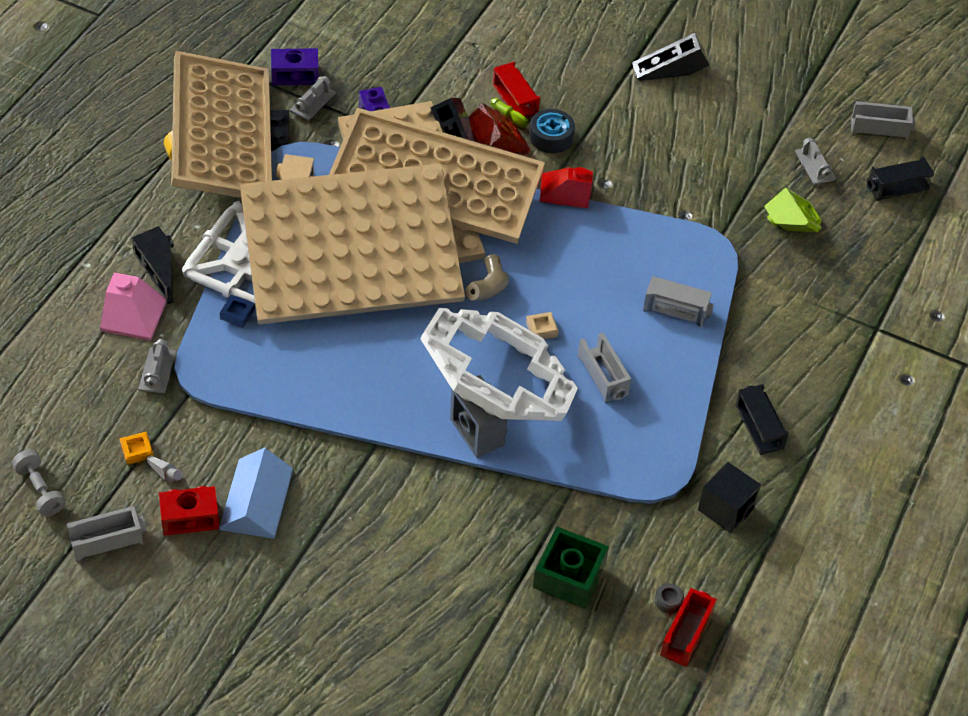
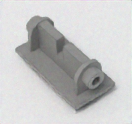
(313, 99)
(814, 162)
(157, 368)

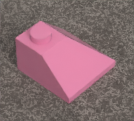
(131, 307)

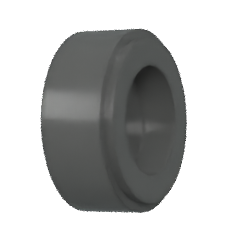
(669, 598)

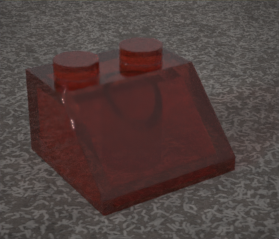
(496, 130)

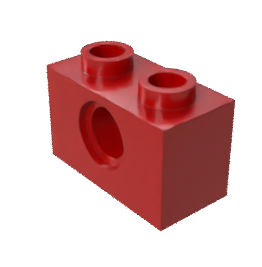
(179, 519)

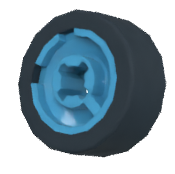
(552, 131)

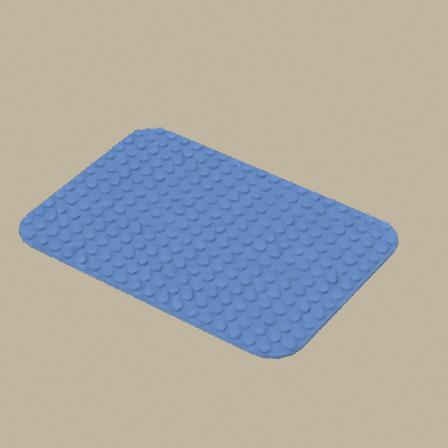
(585, 265)

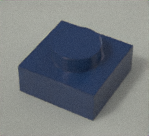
(237, 311)

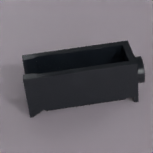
(899, 179)
(761, 419)

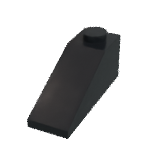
(674, 60)
(453, 118)
(155, 255)

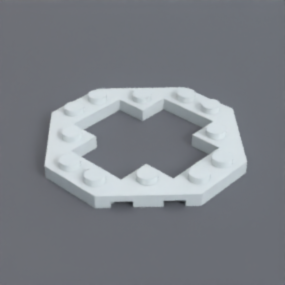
(495, 402)

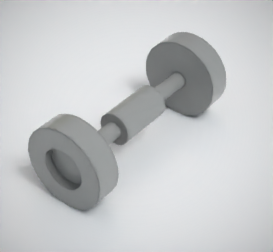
(50, 502)

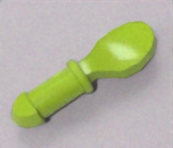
(518, 119)

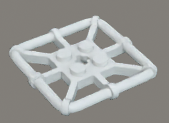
(235, 260)

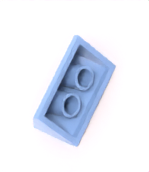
(257, 495)

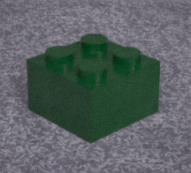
(570, 567)

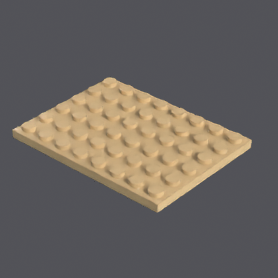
(350, 243)

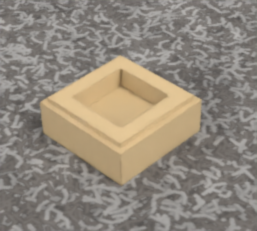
(542, 325)

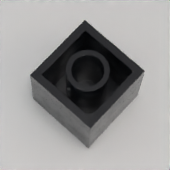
(729, 497)

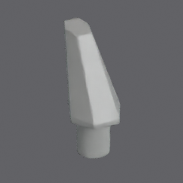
(165, 469)

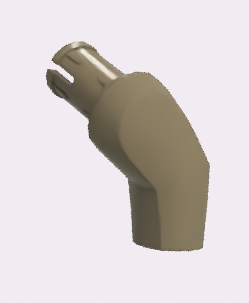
(492, 284)

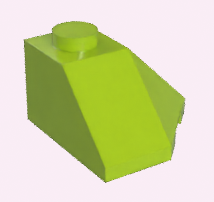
(793, 212)

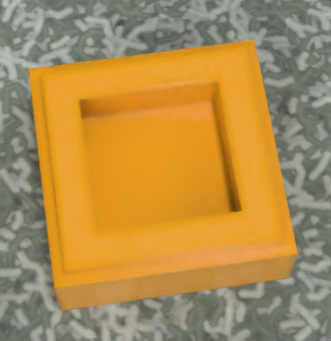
(136, 448)

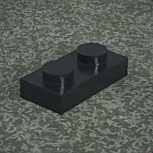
(279, 128)

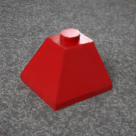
(567, 187)

